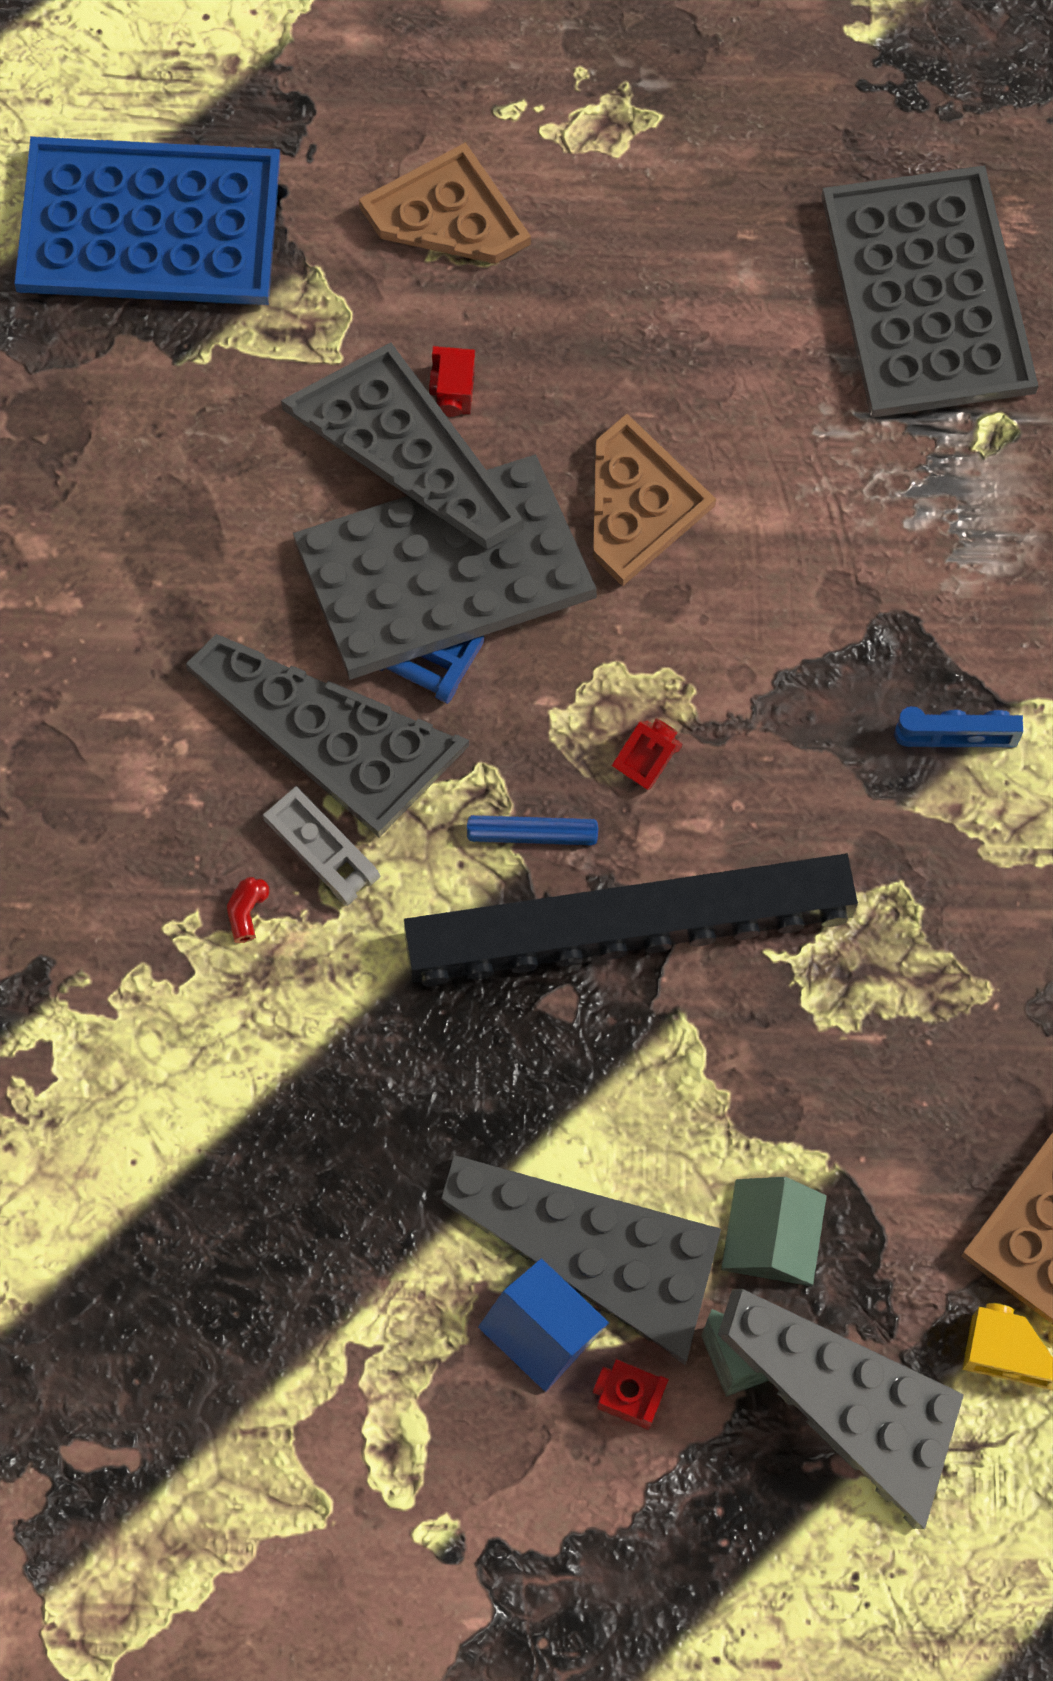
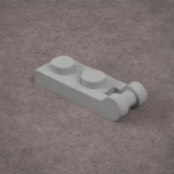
(320, 845)

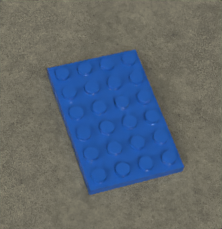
(148, 220)

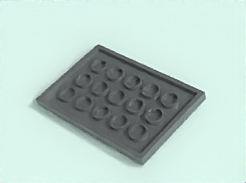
(928, 291)
(412, 584)

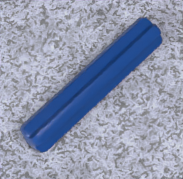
(532, 830)

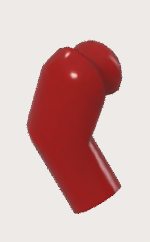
(241, 904)

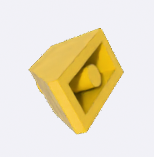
(1007, 1348)

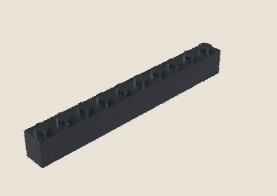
(630, 919)

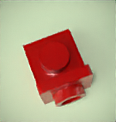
(647, 752)

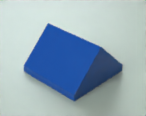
(542, 1324)

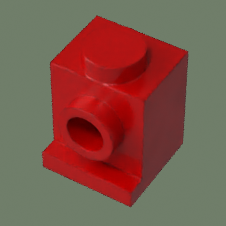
(452, 379)
(638, 1409)

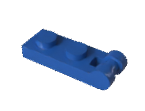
(957, 729)

